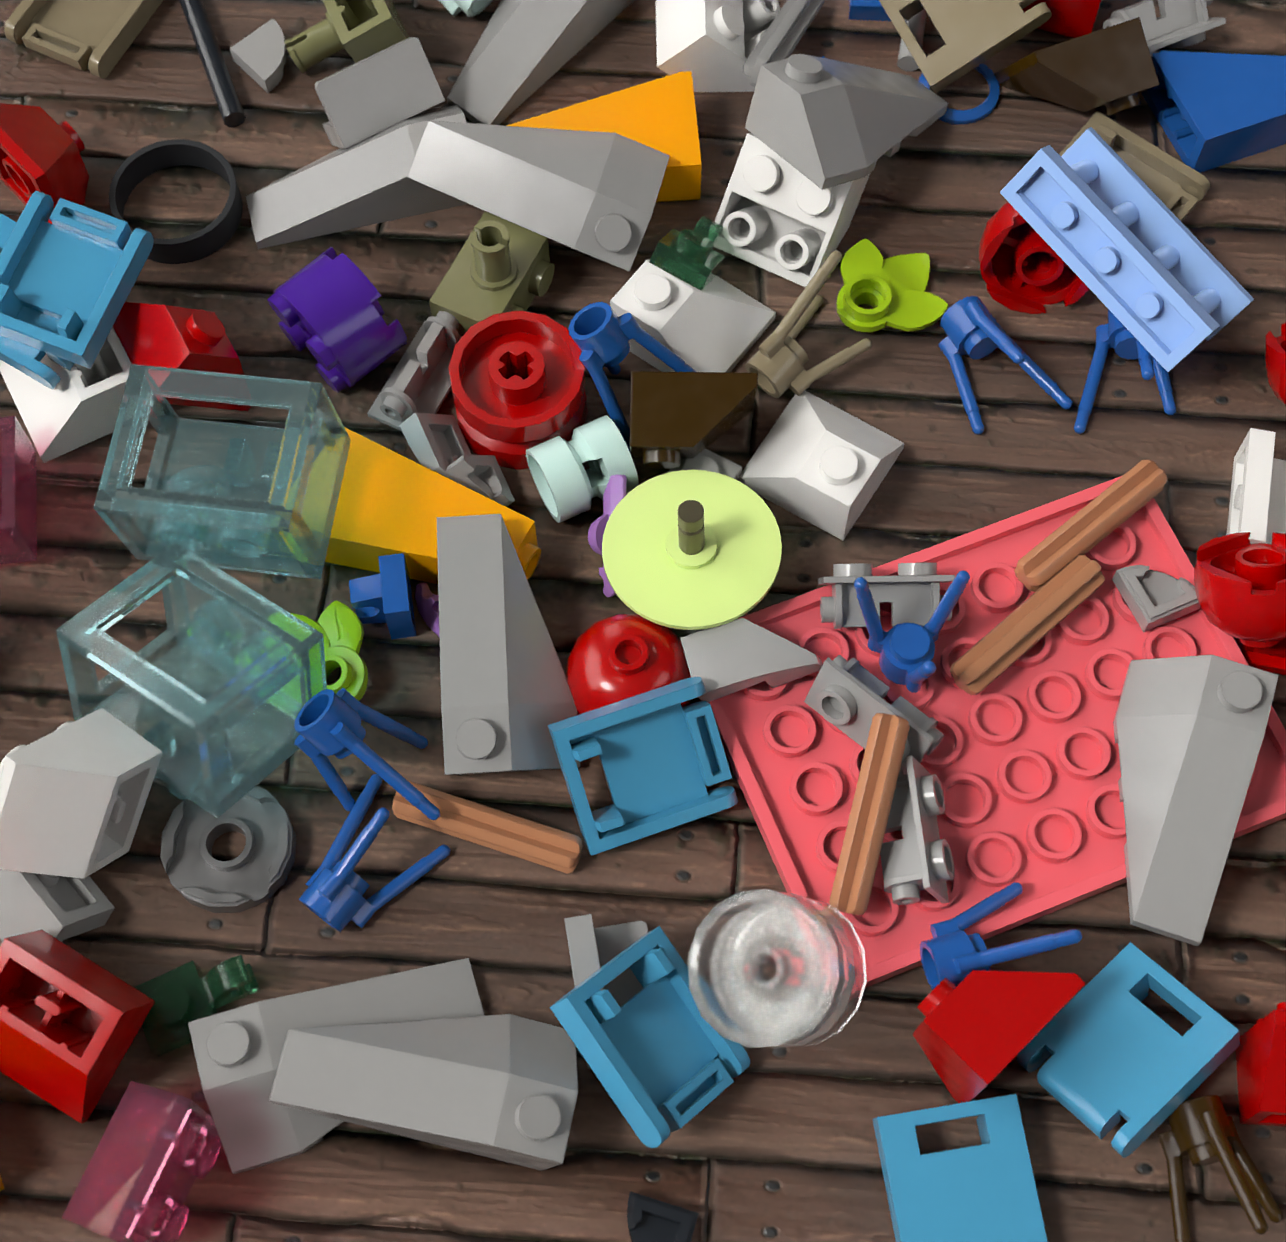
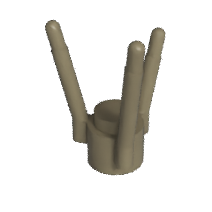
(782, 358)

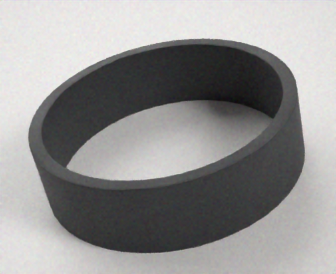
(170, 154)

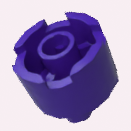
(338, 318)

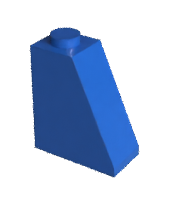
(1219, 105)

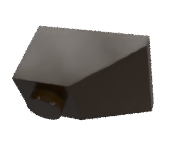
(1088, 70)
(685, 412)

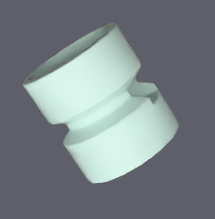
(561, 476)

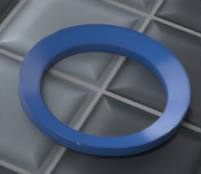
(978, 113)

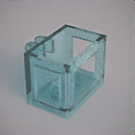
(222, 488)
(207, 690)

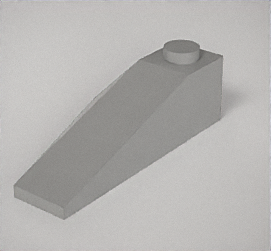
(524, 49)
(837, 115)
(561, 183)
(351, 187)
(495, 655)
(1186, 763)
(243, 1047)
(459, 1083)

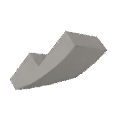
(442, 448)
(742, 656)

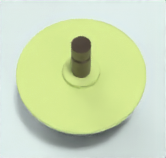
(691, 550)

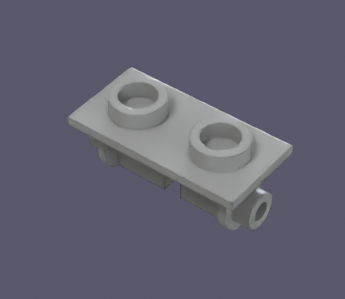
(1180, 22)
(422, 374)
(912, 594)
(852, 696)
(921, 857)

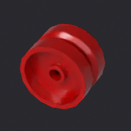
(517, 385)

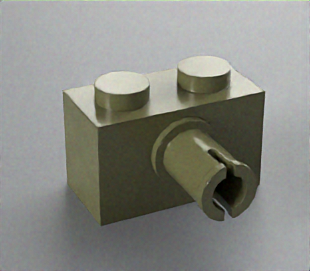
(351, 25)
(494, 273)

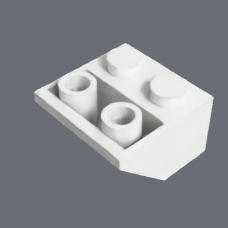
(711, 39)
(781, 216)
(79, 407)
(74, 797)

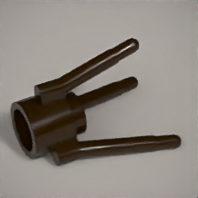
(1210, 1136)

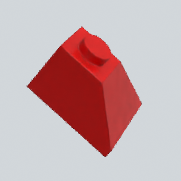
(40, 155)
(178, 340)
(986, 1022)

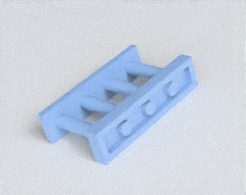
(1127, 247)

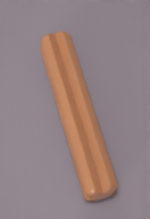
(1091, 524)
(1027, 625)
(869, 813)
(494, 829)

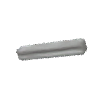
(782, 35)

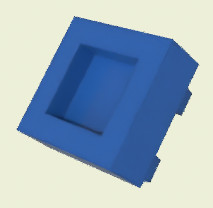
(386, 597)

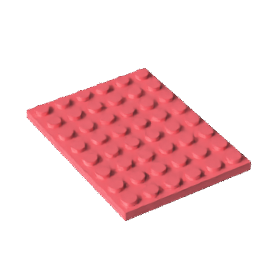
(1020, 764)

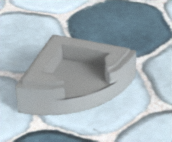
(262, 55)
(1154, 595)

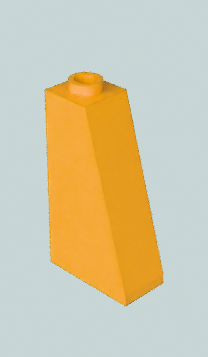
(650, 113)
(392, 509)

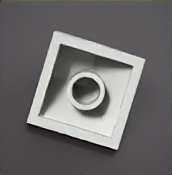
(702, 327)
(821, 464)

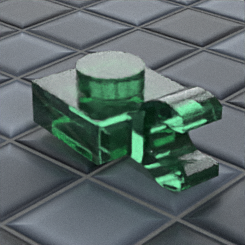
(690, 253)
(189, 996)

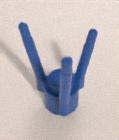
(977, 334)
(605, 343)
(1126, 346)
(908, 647)
(332, 726)
(337, 890)
(956, 954)

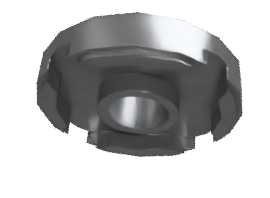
(234, 883)

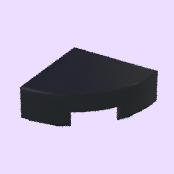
(658, 1221)

